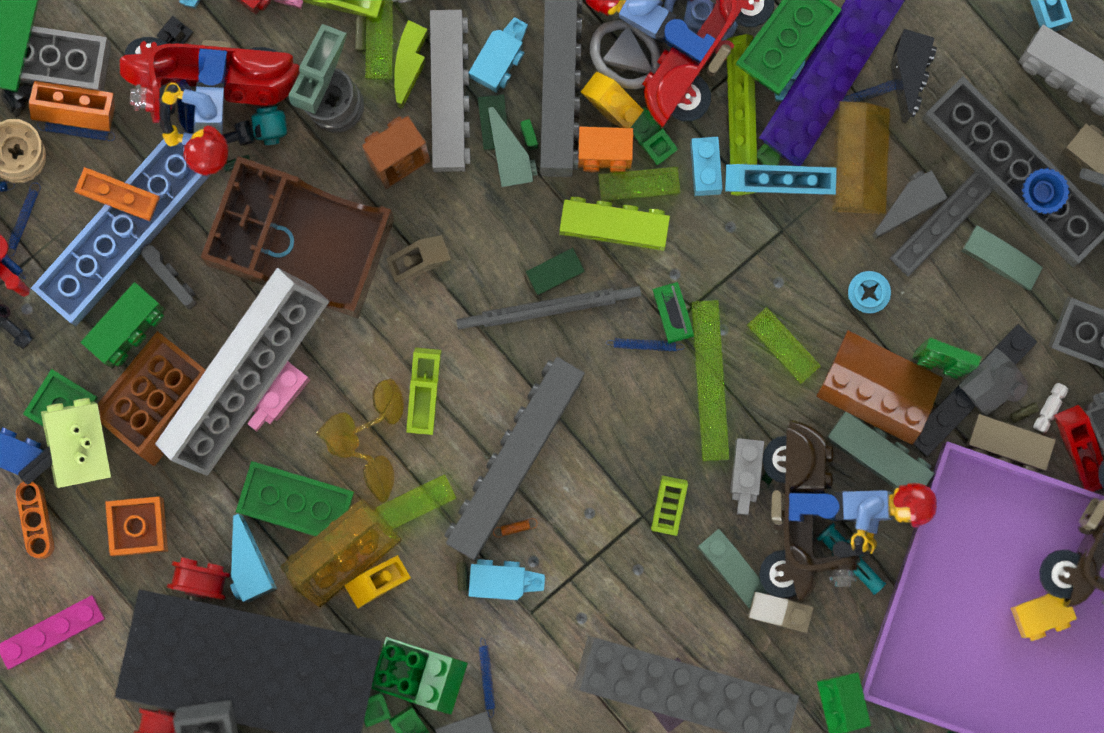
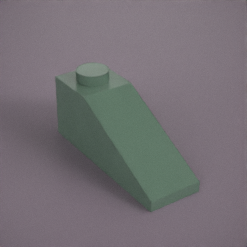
(511, 157)
(731, 566)

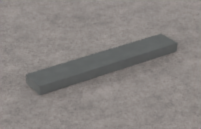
(941, 224)

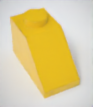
(377, 581)

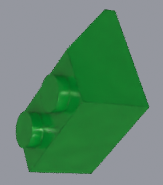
(843, 703)

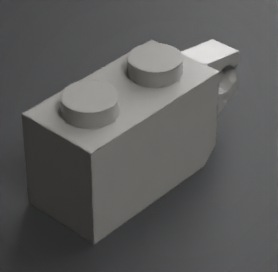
(746, 473)

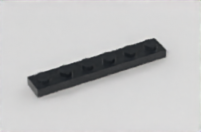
(958, 404)

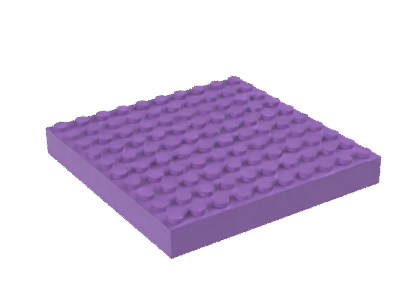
(949, 628)

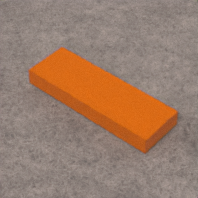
(117, 194)

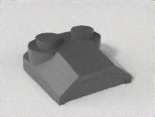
(994, 383)

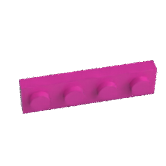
(51, 632)

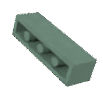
(878, 454)

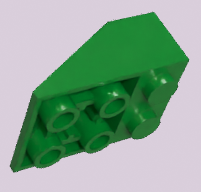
(418, 675)

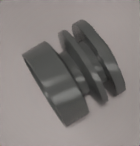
(347, 109)

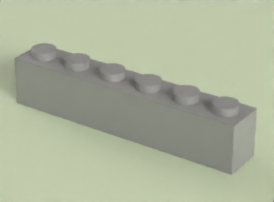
(448, 90)

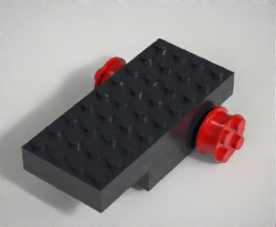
(271, 668)

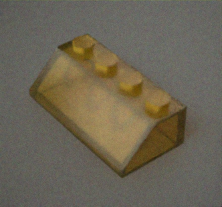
(861, 157)
(340, 553)

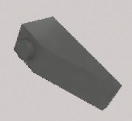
(915, 199)

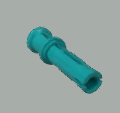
(873, 583)

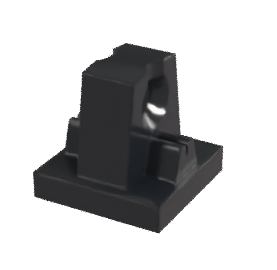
(174, 32)
(15, 100)

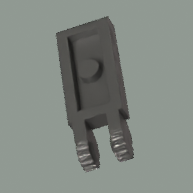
(168, 275)

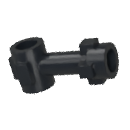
(242, 133)
(22, 338)

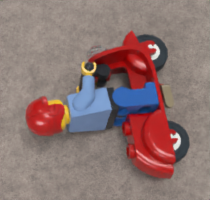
(219, 73)
(676, 85)

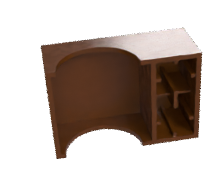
(333, 237)

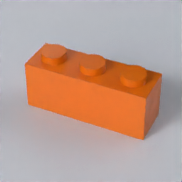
(71, 106)

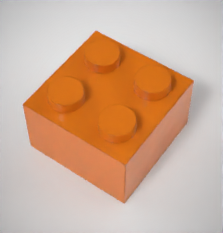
(605, 149)
(136, 526)

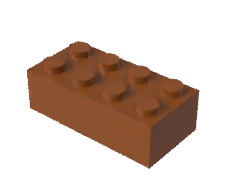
(396, 151)

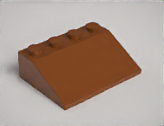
(880, 387)
(149, 396)

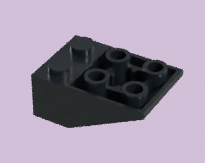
(908, 68)

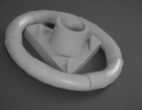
(624, 53)

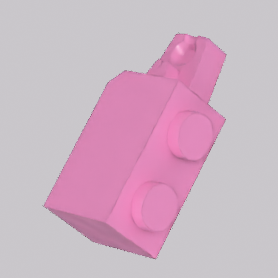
(279, 396)

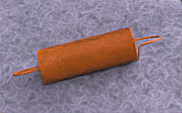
(515, 527)

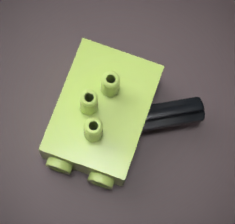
(73, 445)

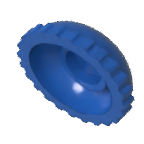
(1045, 191)

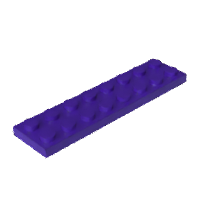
(827, 77)

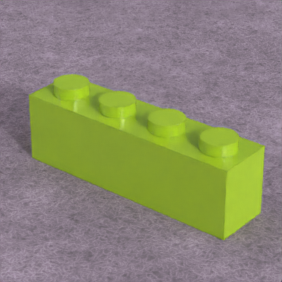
(614, 224)

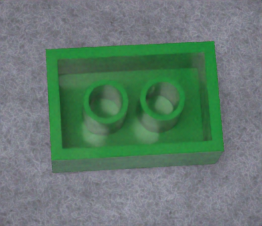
(123, 326)

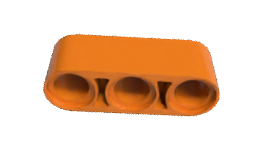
(43, 530)

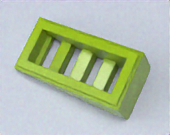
(671, 482)

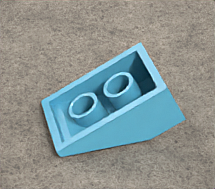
(248, 568)

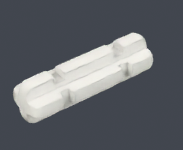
(1051, 408)

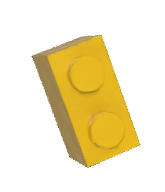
(612, 100)
(1042, 615)

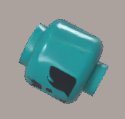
(269, 124)

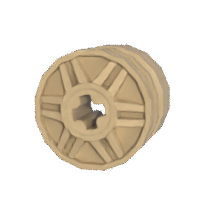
(21, 136)

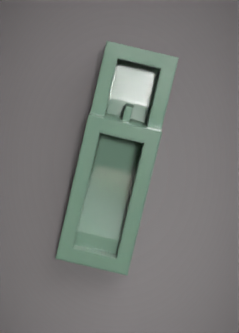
(317, 69)
(1002, 258)

